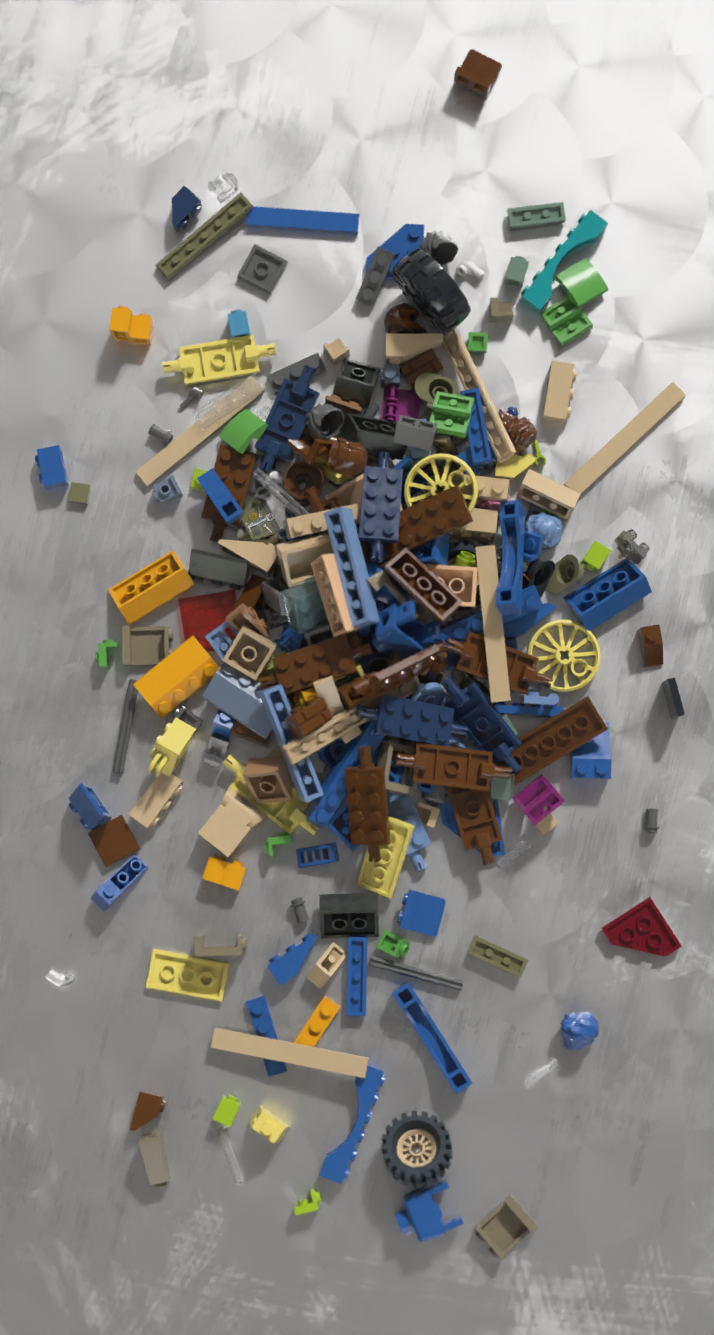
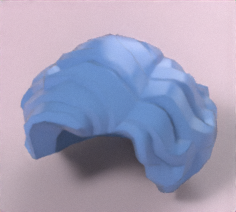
(547, 526)

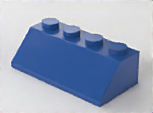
(608, 594)

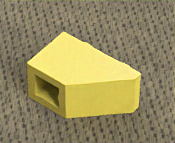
(513, 466)

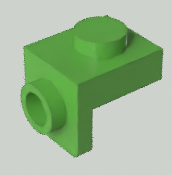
(102, 656)
(280, 838)

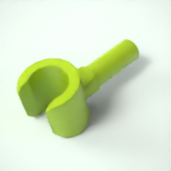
(538, 453)

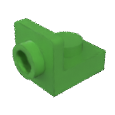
(393, 944)

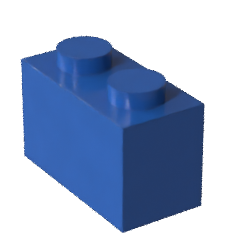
(52, 467)

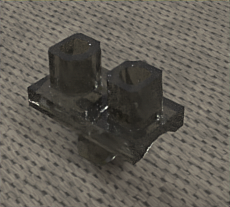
(629, 548)

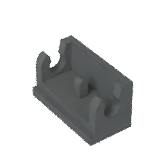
(415, 433)

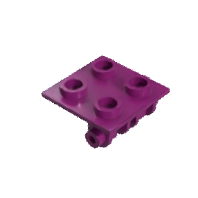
(399, 402)

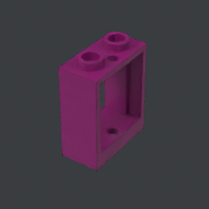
(546, 796)

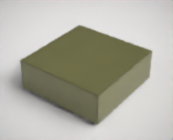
(79, 493)

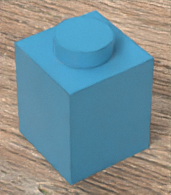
(238, 323)

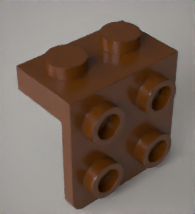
(478, 72)
(312, 452)

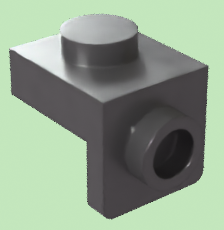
(187, 716)
(216, 750)

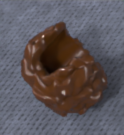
(520, 431)

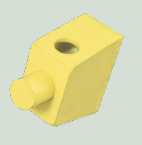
(268, 1125)

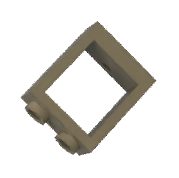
(384, 760)

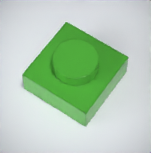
(477, 342)

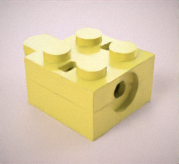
(171, 747)

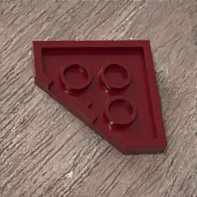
(642, 930)

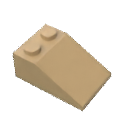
(406, 347)
(260, 556)

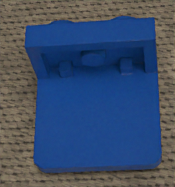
(421, 913)

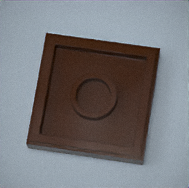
(113, 840)

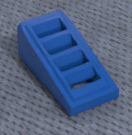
(333, 852)

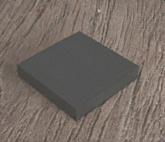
(262, 269)

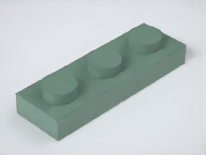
(536, 215)

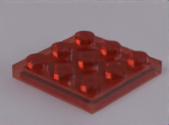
(205, 613)

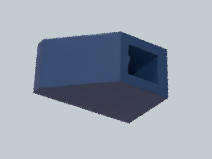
(184, 206)

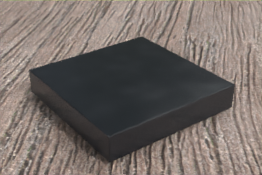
(673, 698)

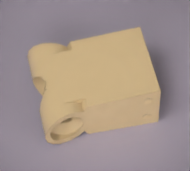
(230, 823)

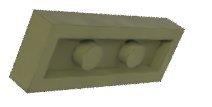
(497, 956)

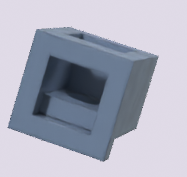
(390, 375)
(173, 493)

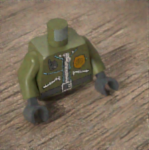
(260, 521)

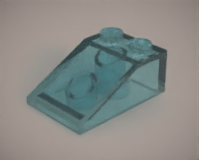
(304, 607)

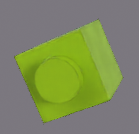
(595, 556)
(227, 1110)

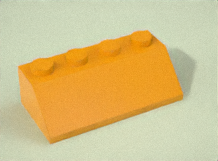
(151, 587)
(176, 677)

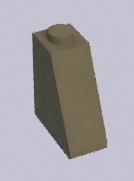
(155, 1158)

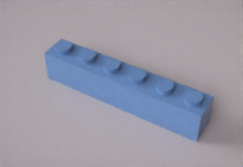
(351, 567)
(302, 772)

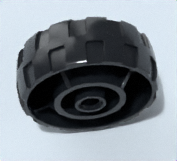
(431, 290)

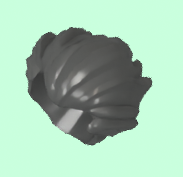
(439, 247)
(324, 422)

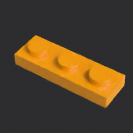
(317, 1022)

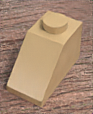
(326, 965)

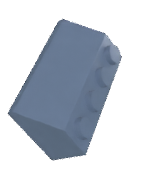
(239, 698)

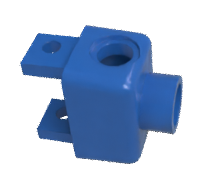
(399, 626)
(424, 1214)

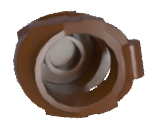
(402, 318)
(347, 457)

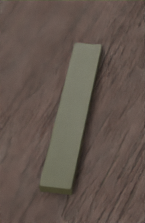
(204, 236)

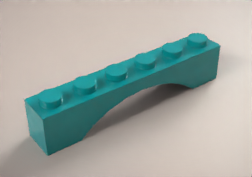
(586, 233)

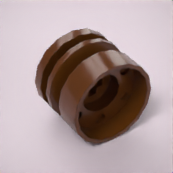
(300, 473)

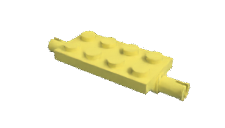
(219, 359)
(286, 813)

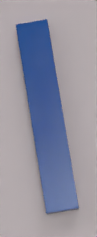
(303, 220)

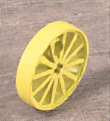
(443, 482)
(570, 655)

